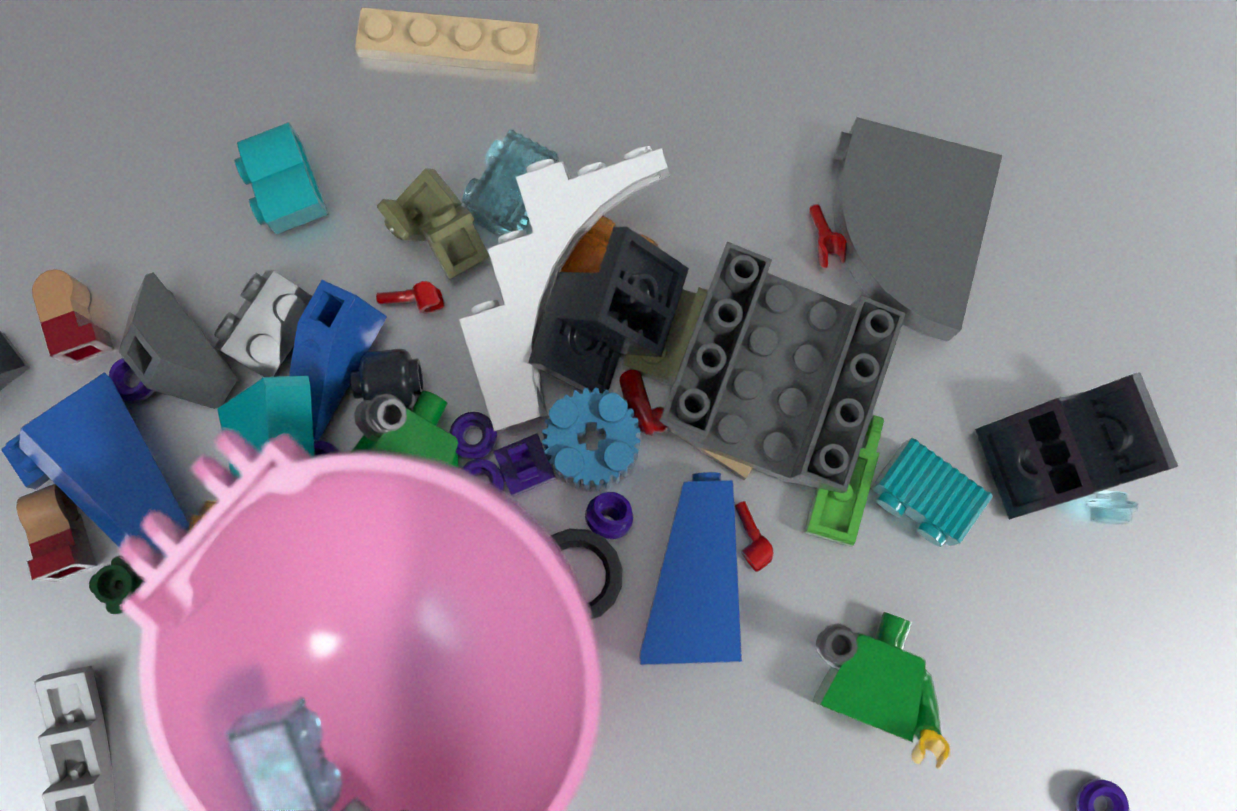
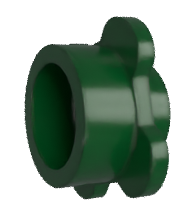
(104, 581)

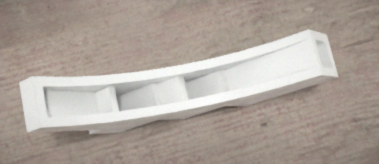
(527, 267)

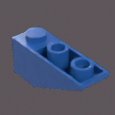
(330, 344)

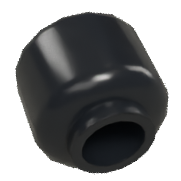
(388, 373)

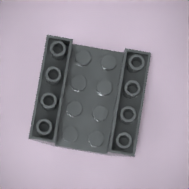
(781, 374)

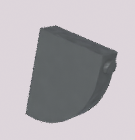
(913, 220)

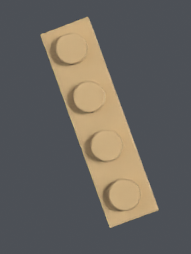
(447, 40)

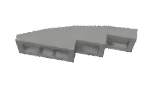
(75, 743)

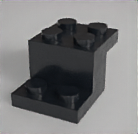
(609, 312)
(1076, 446)

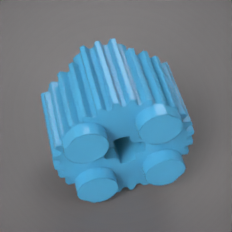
(591, 412)

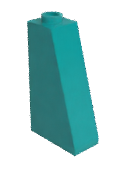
(270, 411)

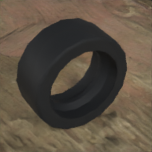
(610, 560)

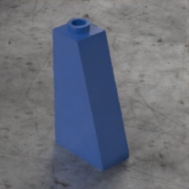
(101, 461)
(697, 587)

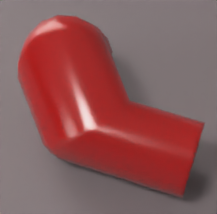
(637, 399)

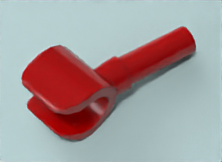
(829, 241)
(424, 293)
(760, 551)

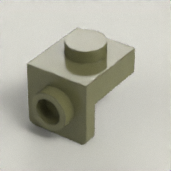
(415, 204)
(454, 239)

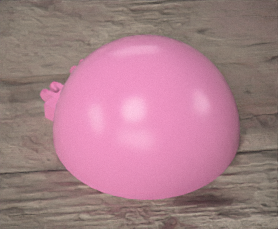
(391, 599)

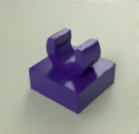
(524, 465)

